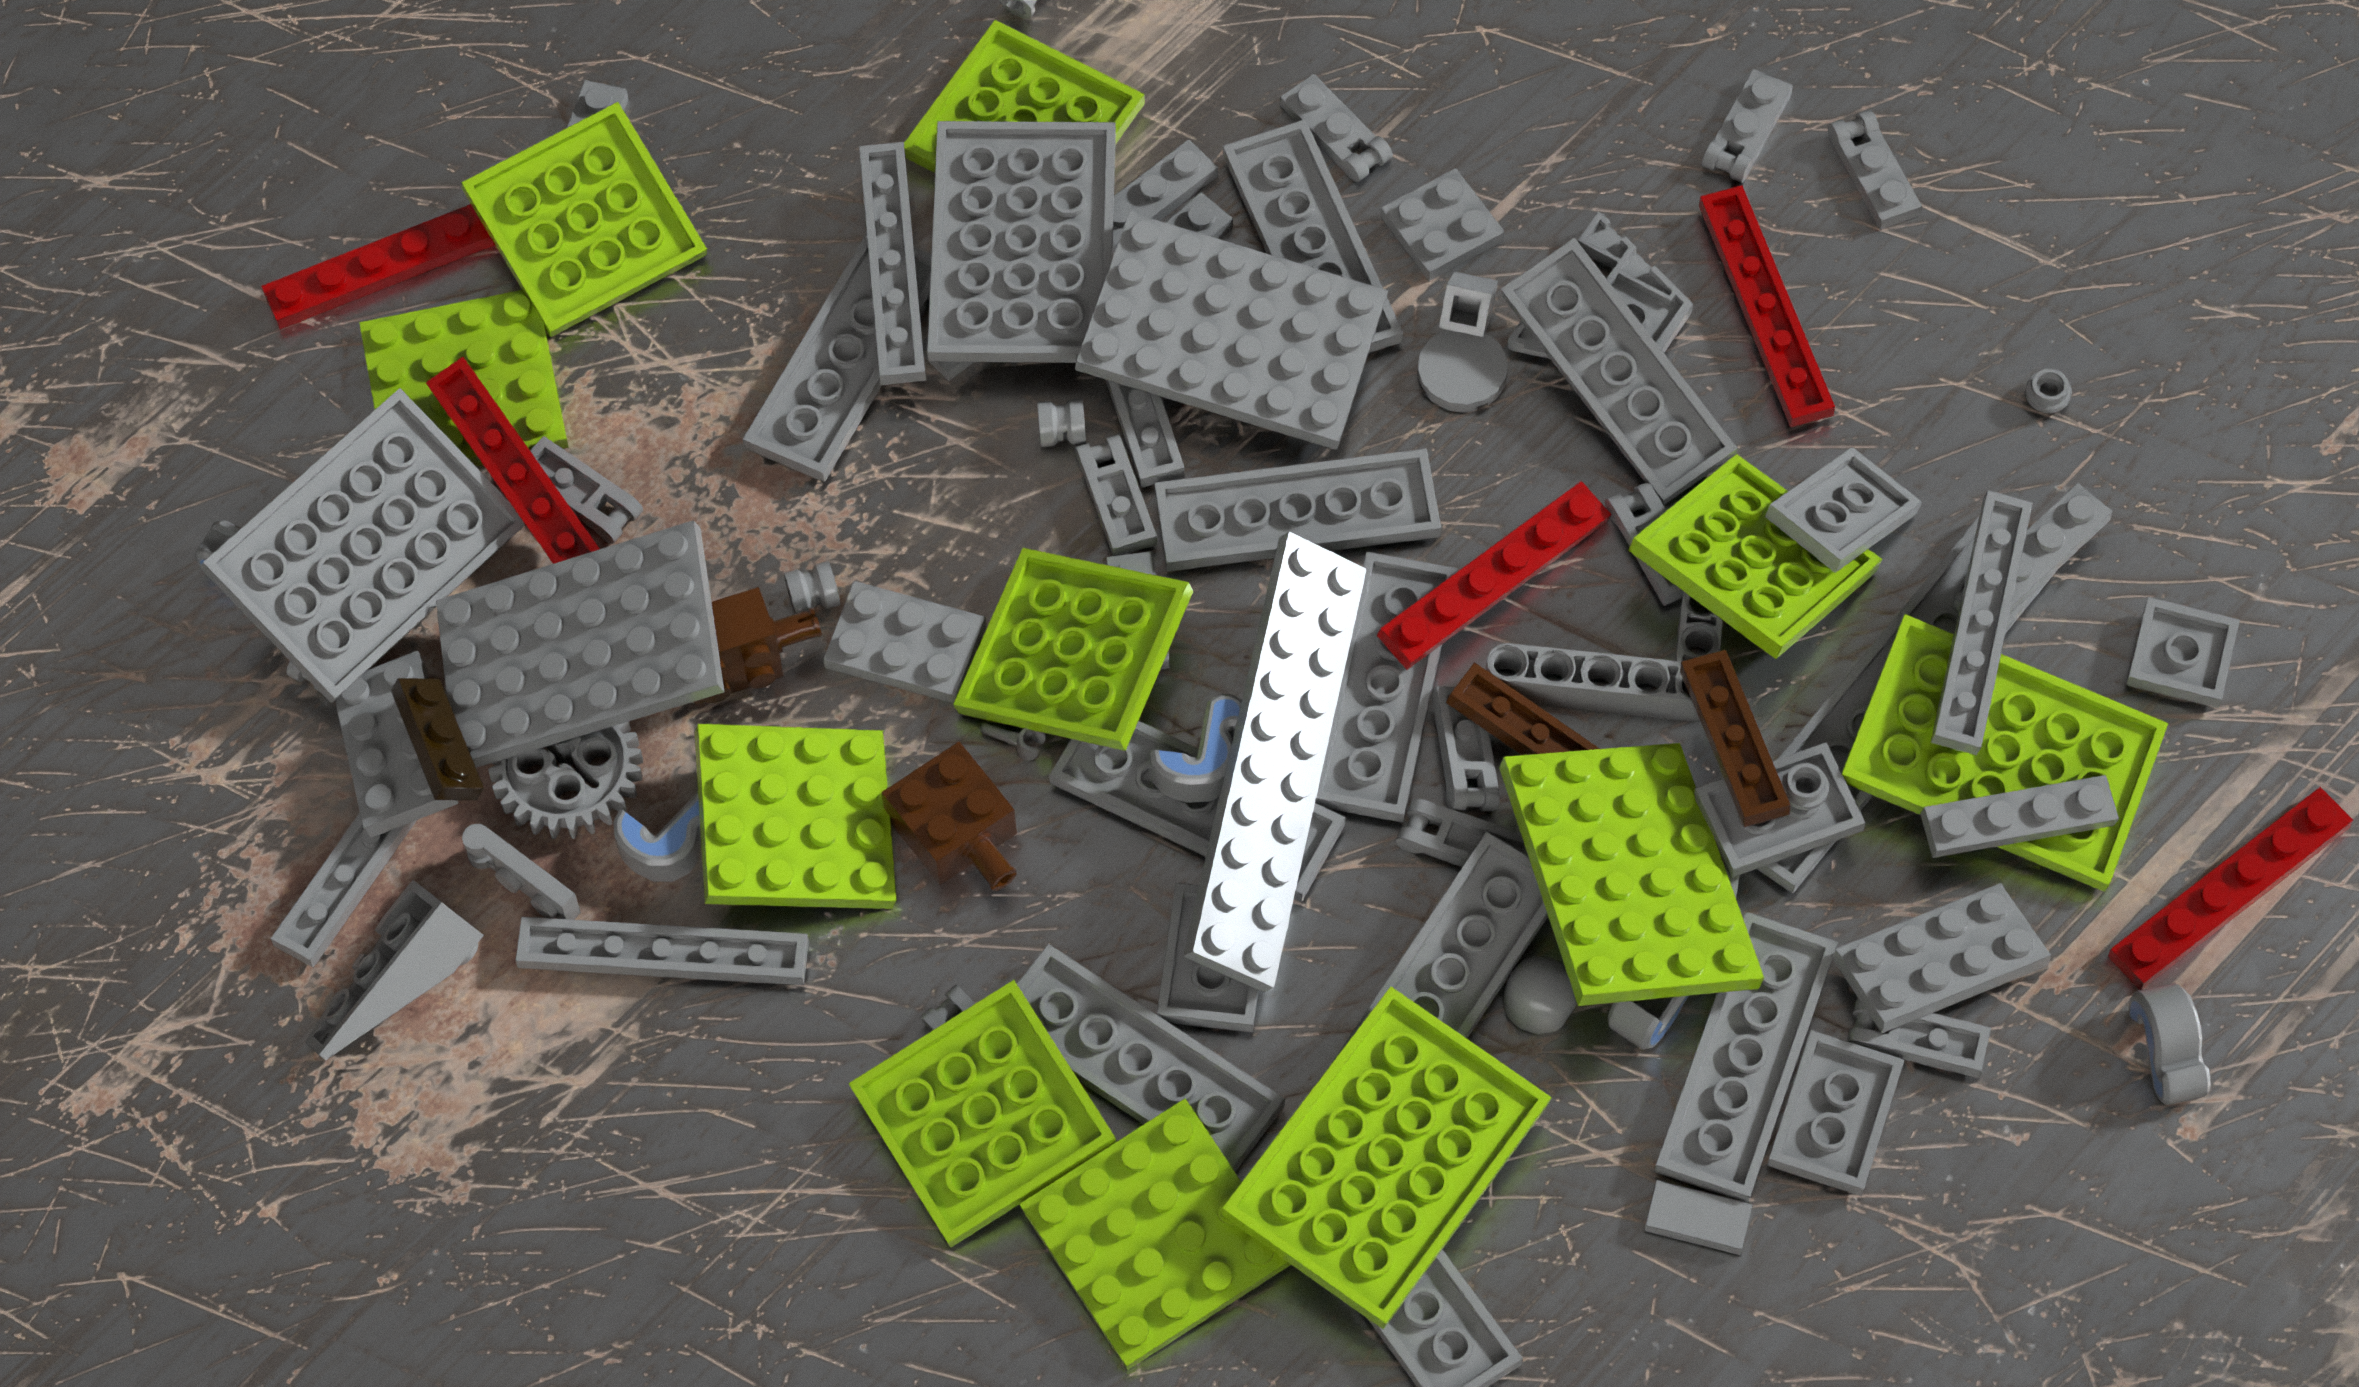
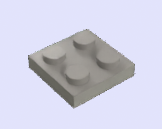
(1442, 224)
(2183, 652)

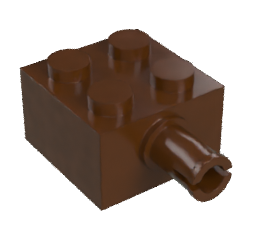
(753, 641)
(953, 817)

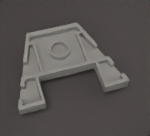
(1643, 288)

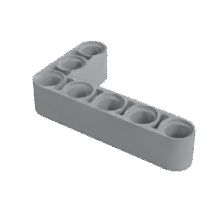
(1620, 671)

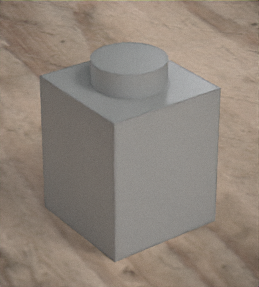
(1468, 304)

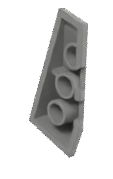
(416, 951)

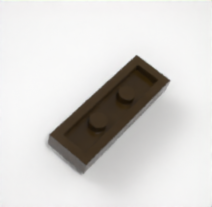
(437, 739)

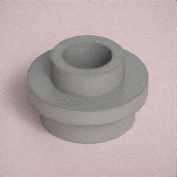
(2049, 380)
(1810, 775)

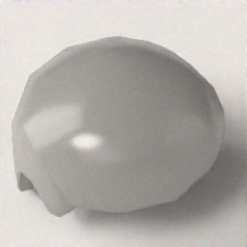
(1539, 995)

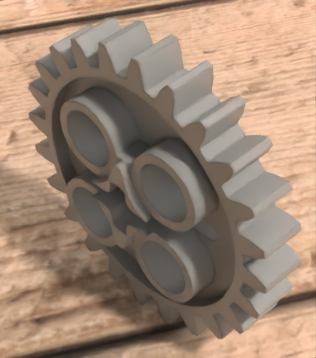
(537, 794)

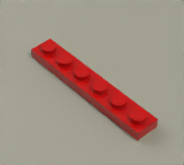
(376, 266)
(1766, 306)
(510, 463)
(1493, 575)
(2230, 888)

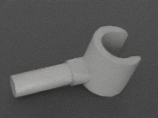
(1016, 739)

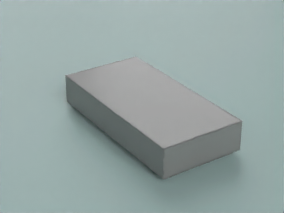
(1698, 1217)

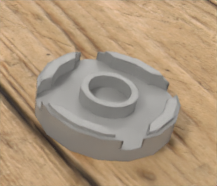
(1462, 370)

